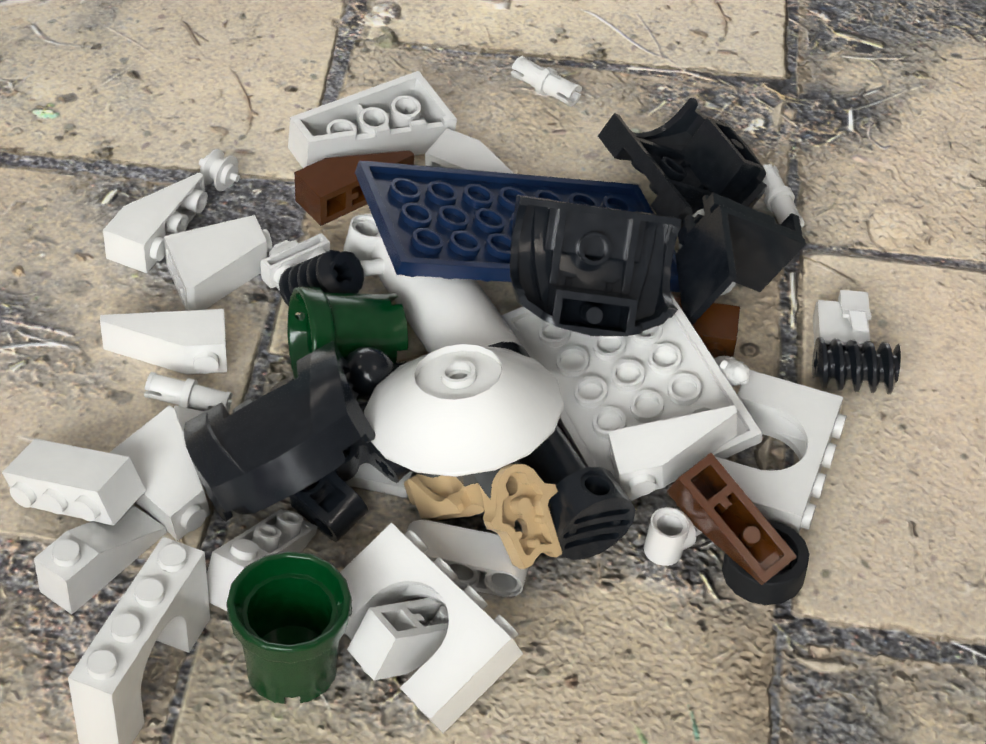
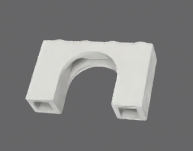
(804, 422)
(163, 605)
(475, 645)

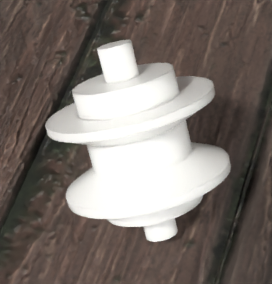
(219, 170)

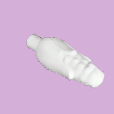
(734, 370)

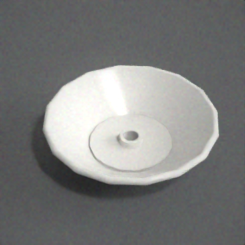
(464, 410)

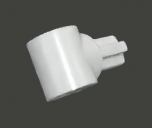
(669, 535)

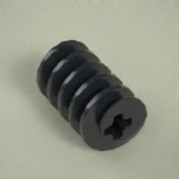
(330, 271)
(856, 364)

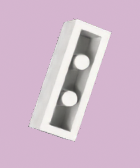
(74, 481)

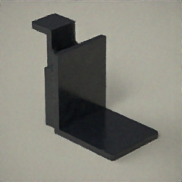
(730, 247)

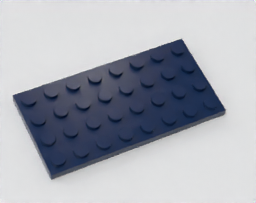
(462, 219)

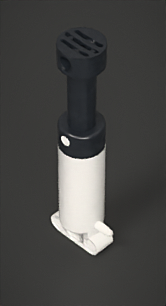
(590, 504)

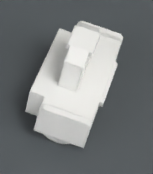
(289, 254)

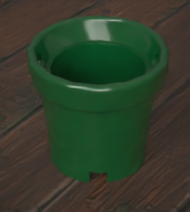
(345, 319)
(290, 623)

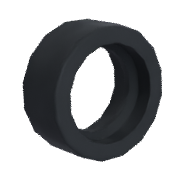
(779, 587)

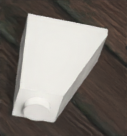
(215, 259)
(167, 472)

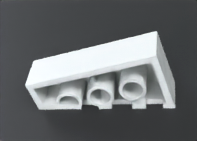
(378, 120)

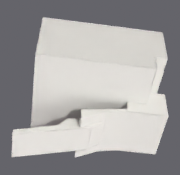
(843, 319)

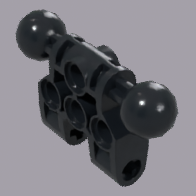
(332, 502)

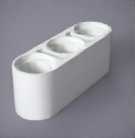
(473, 555)

